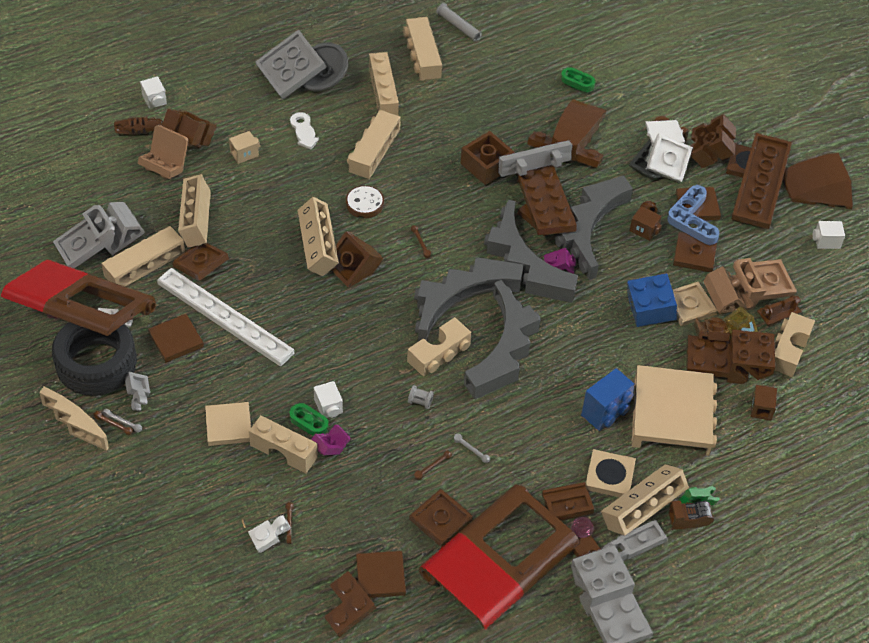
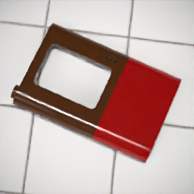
(52, 284)
(480, 575)

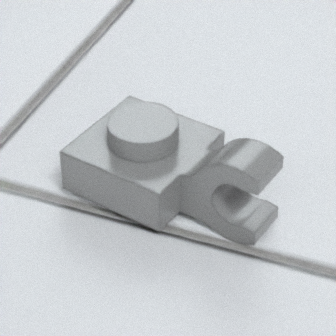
(138, 387)

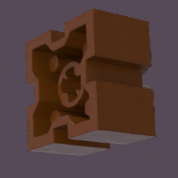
(191, 126)
(713, 141)

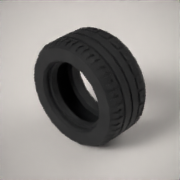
(99, 378)

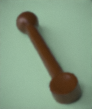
(426, 253)
(98, 415)
(418, 475)
(289, 506)

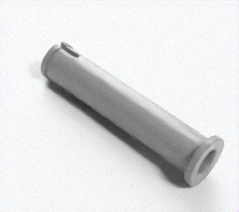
(458, 22)

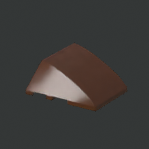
(819, 181)

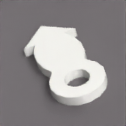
(304, 131)

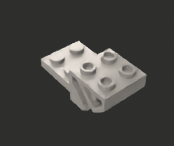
(98, 230)
(610, 597)

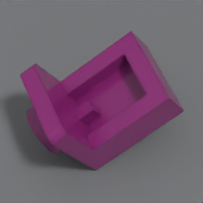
(561, 259)
(333, 442)

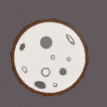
(364, 201)

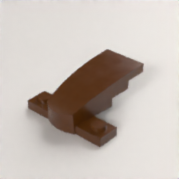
(577, 125)

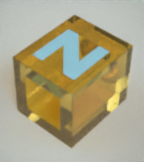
(740, 320)

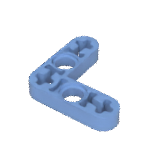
(681, 216)

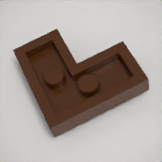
(354, 604)

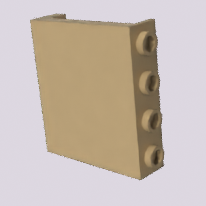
(674, 407)

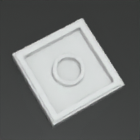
(669, 158)

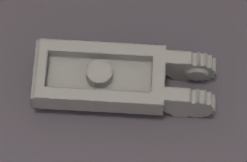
(639, 540)

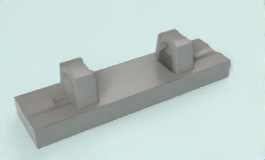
(535, 158)

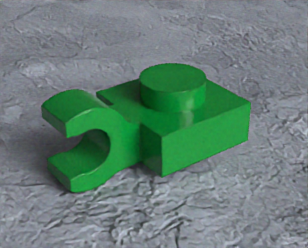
(696, 495)

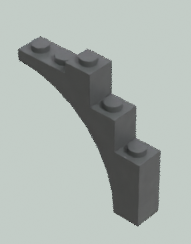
(595, 204)
(538, 275)
(459, 285)
(502, 365)

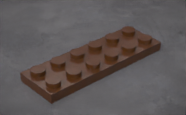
(762, 181)
(546, 201)

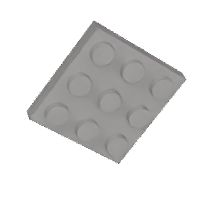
(290, 64)

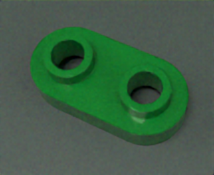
(578, 79)
(310, 419)

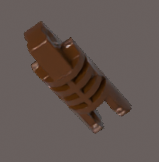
(136, 125)

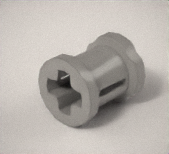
(420, 397)

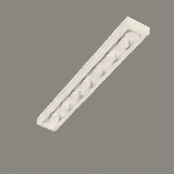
(226, 317)

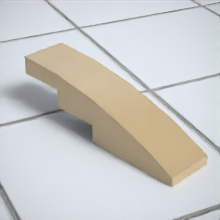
(77, 420)

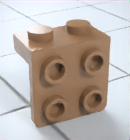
(166, 153)

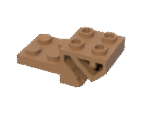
(751, 284)

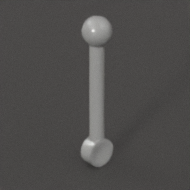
(107, 413)
(458, 439)

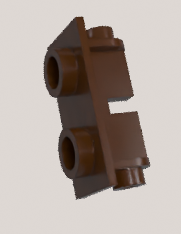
(780, 310)

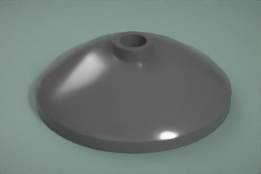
(336, 63)

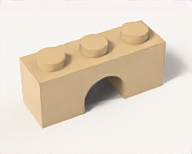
(795, 332)
(428, 357)
(297, 449)

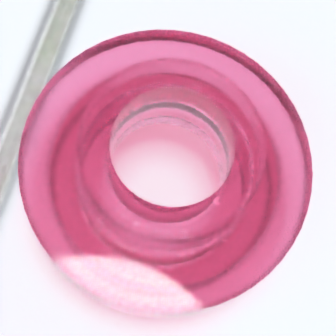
(582, 527)

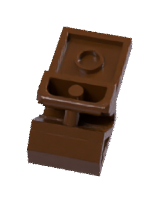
(733, 358)

